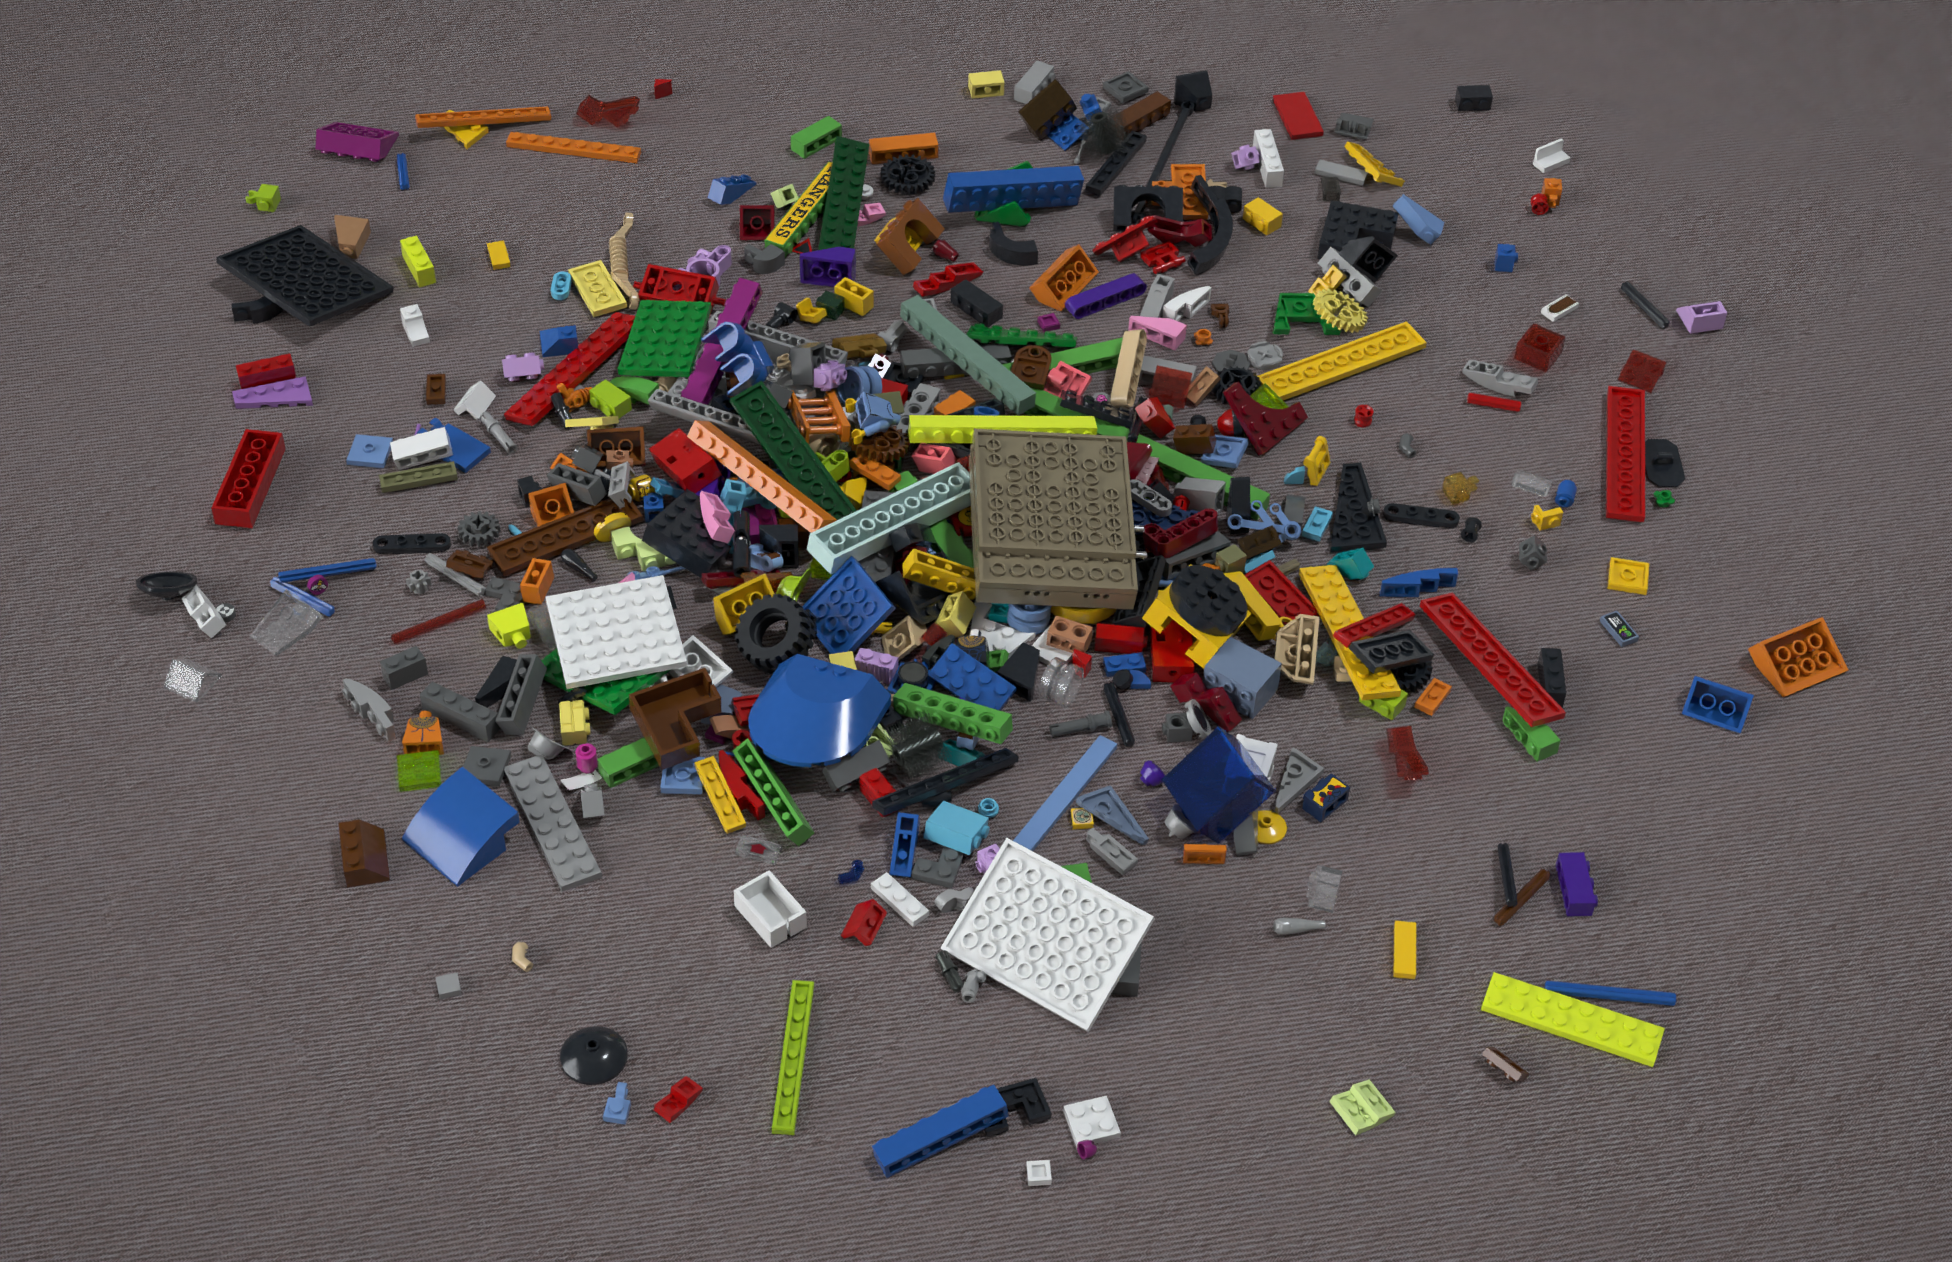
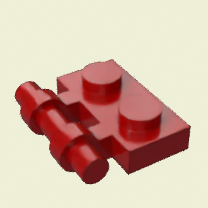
(1161, 253)

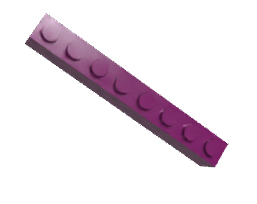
(707, 373)

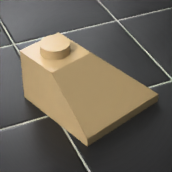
(903, 638)

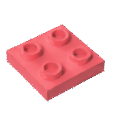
(1066, 377)

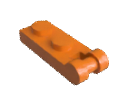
(875, 471)

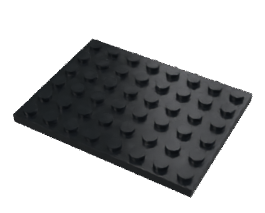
(305, 275)

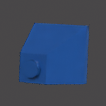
(558, 341)

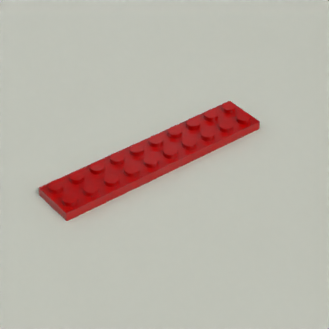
(572, 369)
(1625, 454)
(1492, 660)

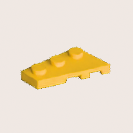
(468, 133)

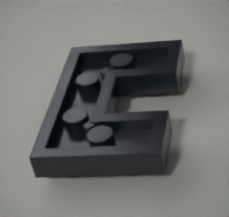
(1025, 1095)

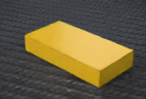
(498, 255)

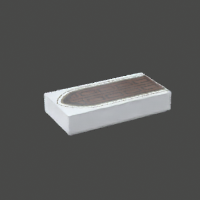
(1559, 308)

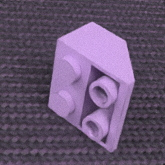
(1703, 317)

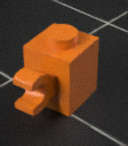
(1552, 189)

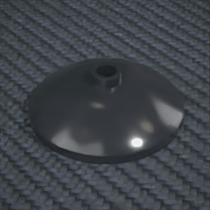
(166, 584)
(593, 1064)

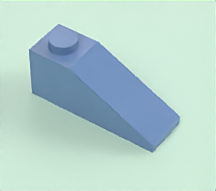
(1419, 219)

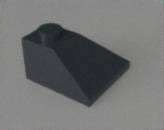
(1193, 88)

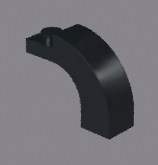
(1011, 251)
(257, 311)

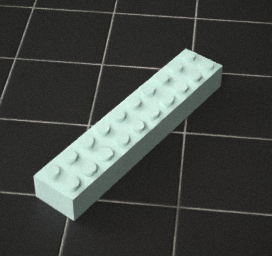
(870, 527)

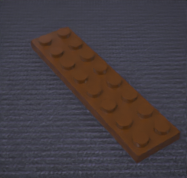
(556, 536)

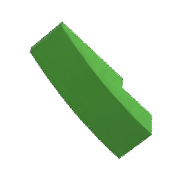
(636, 387)

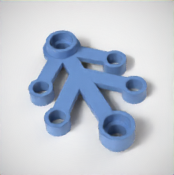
(1283, 529)

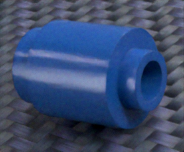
(1566, 493)

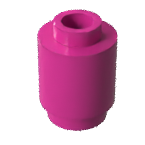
(586, 758)

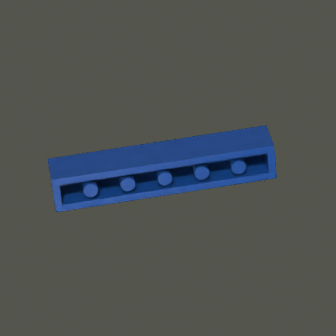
(940, 1130)

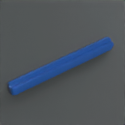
(327, 570)

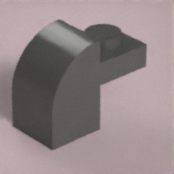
(765, 261)

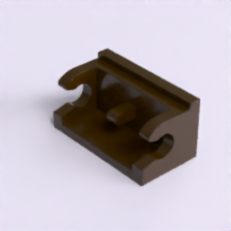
(1259, 541)

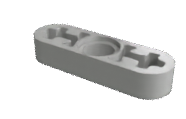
(1159, 505)

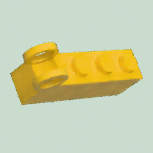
(1263, 620)

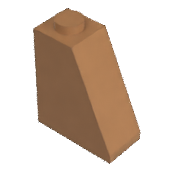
(352, 234)

